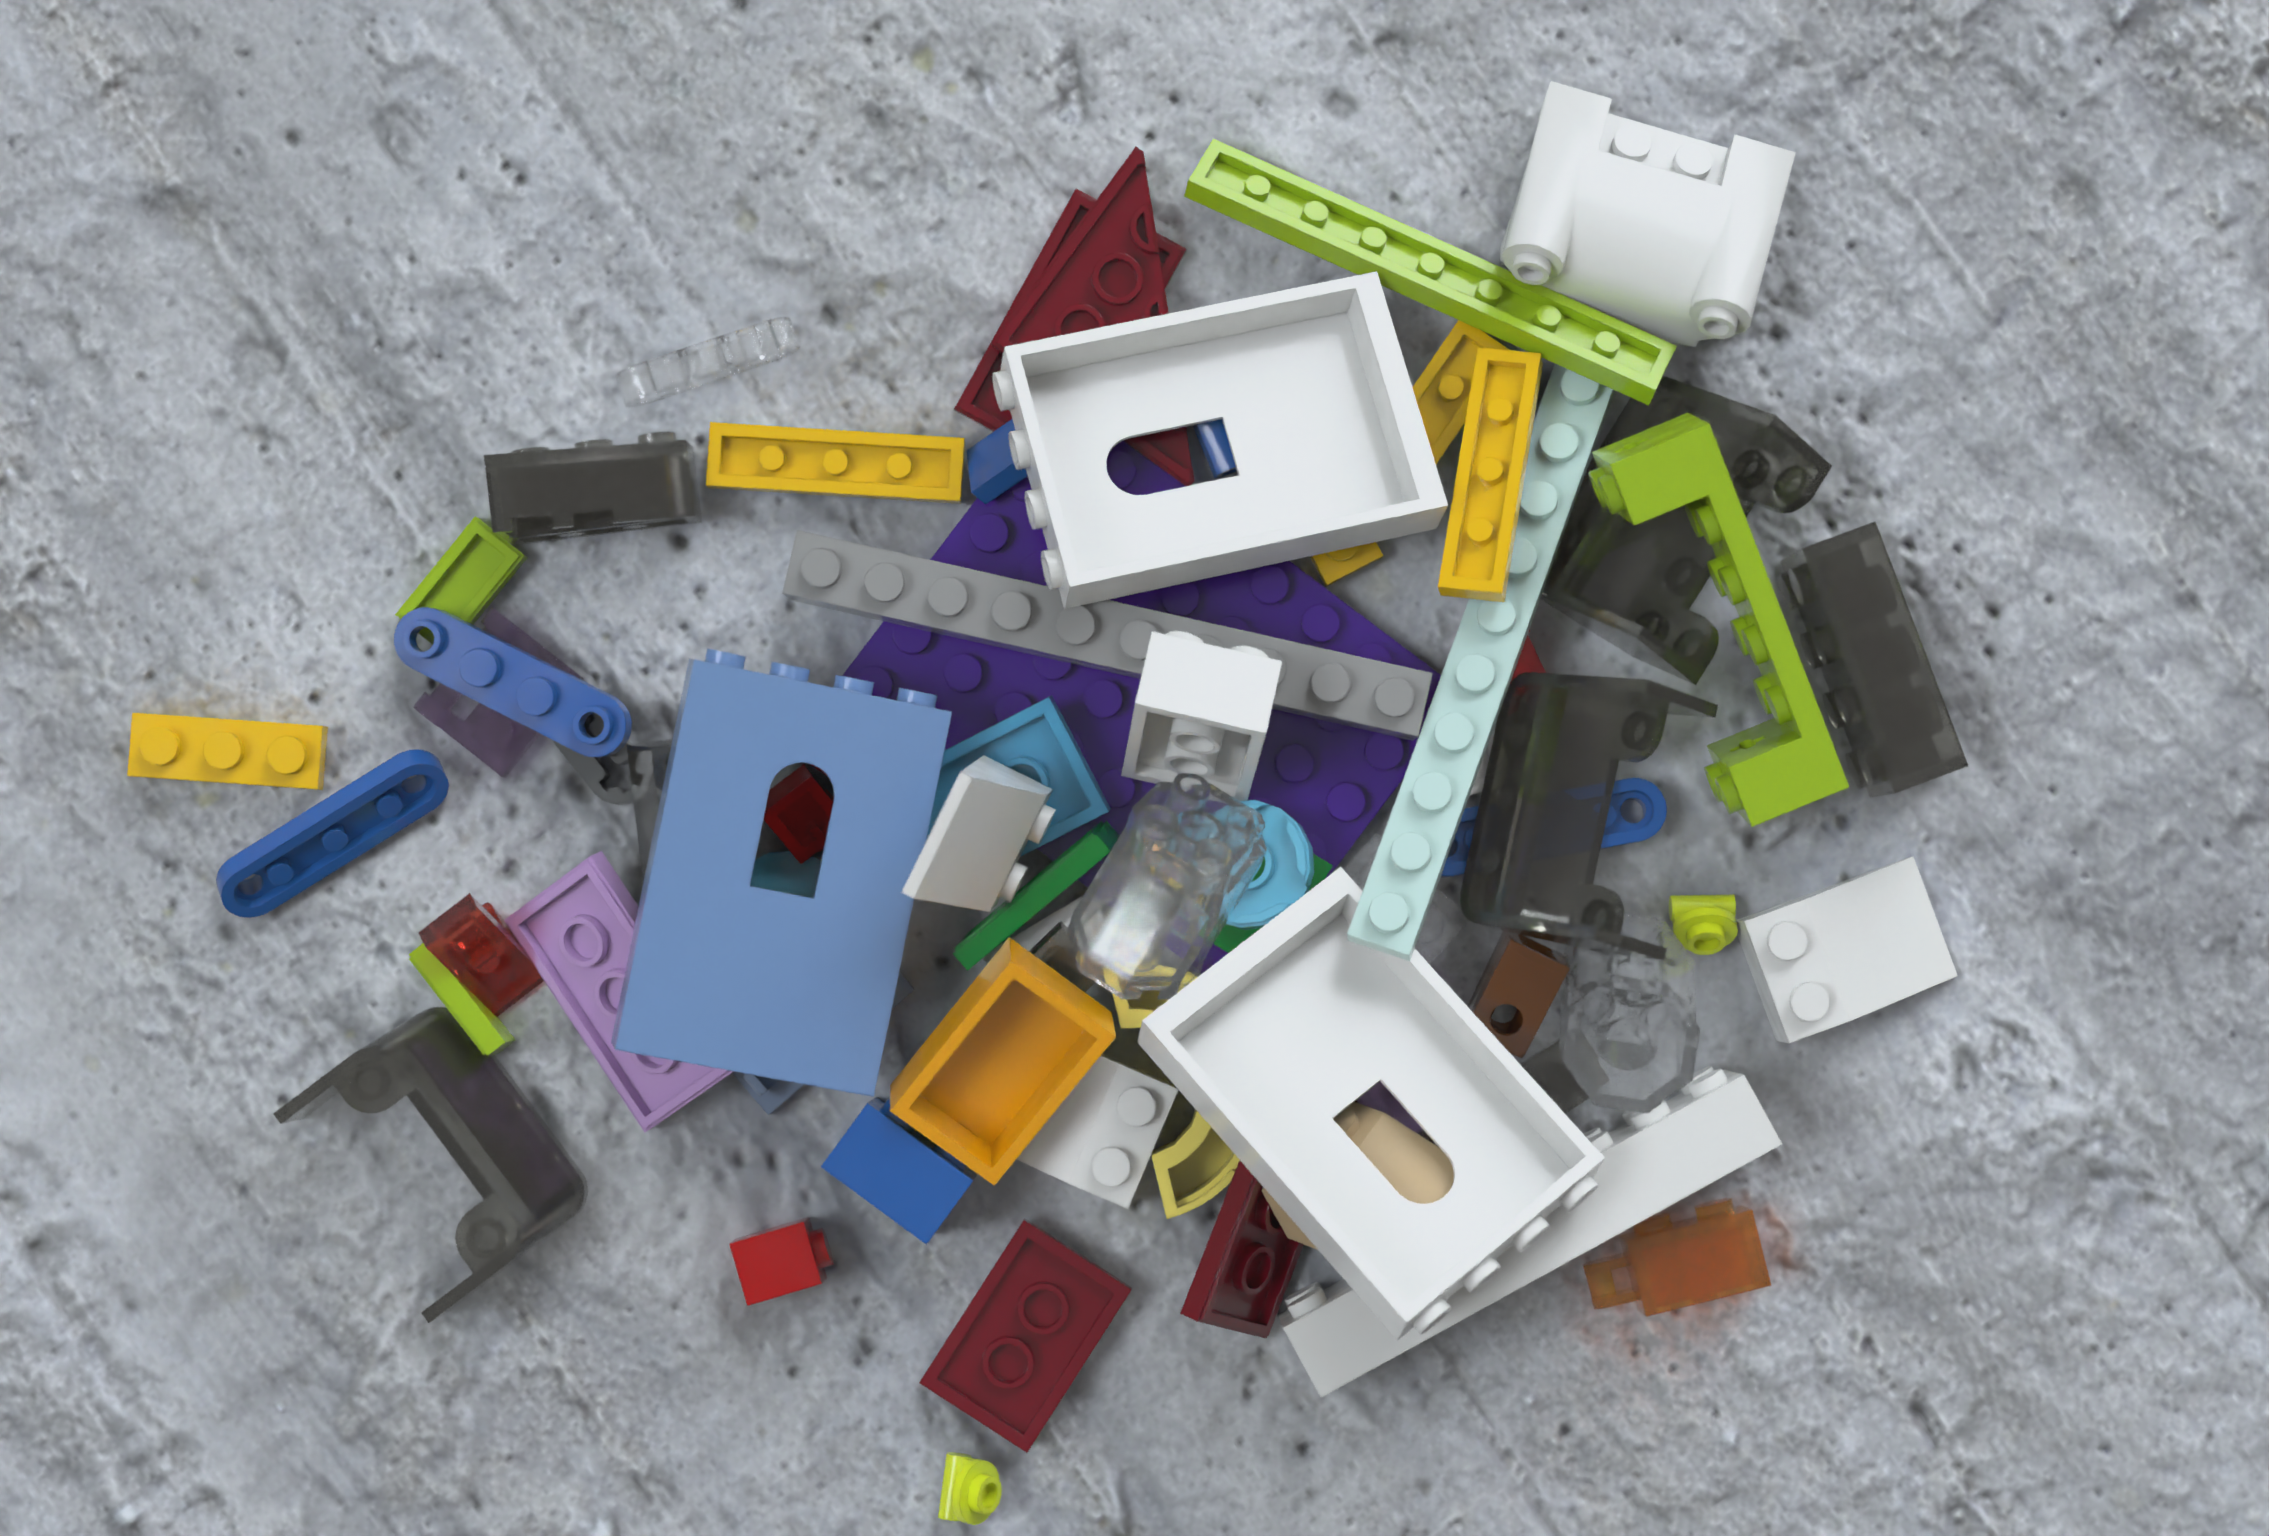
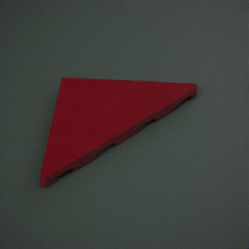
(1106, 278)

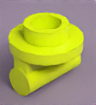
(1703, 921)
(968, 1489)

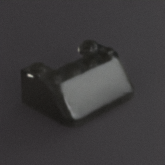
(1643, 578)

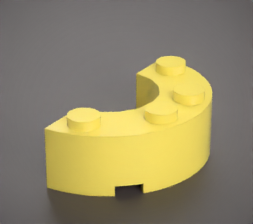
(1198, 1160)

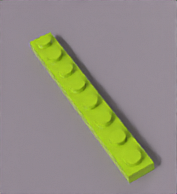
(1430, 271)

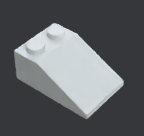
(1201, 712)
(980, 838)
(1845, 950)
(1104, 1131)

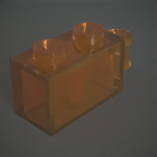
(1683, 1260)

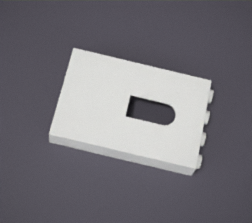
(1311, 414)
(1305, 1028)

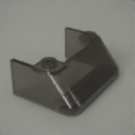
(1550, 805)
(482, 1122)

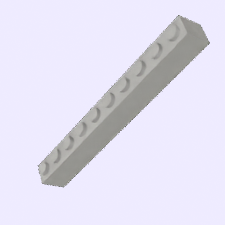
(1092, 635)

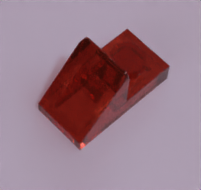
(482, 953)

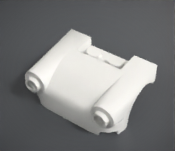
(1645, 219)

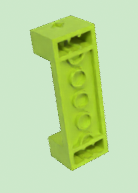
(1789, 756)

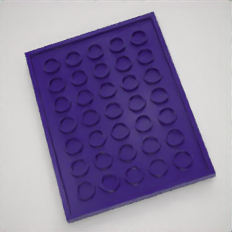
(1311, 768)

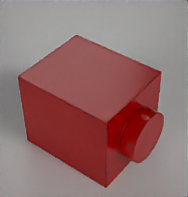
(781, 1260)

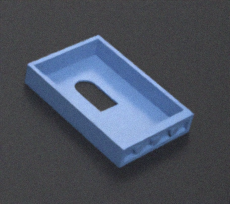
(762, 973)

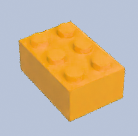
(1001, 1061)

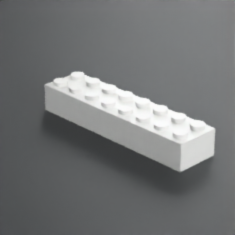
(1645, 1169)

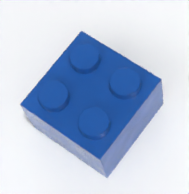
(899, 1170)

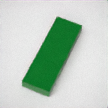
(1036, 894)

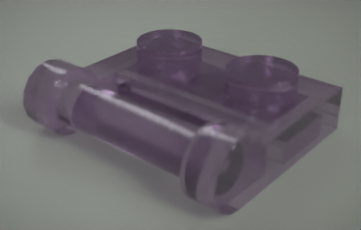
(486, 732)

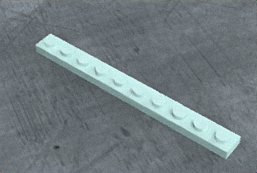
(1478, 676)

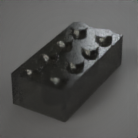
(1871, 662)

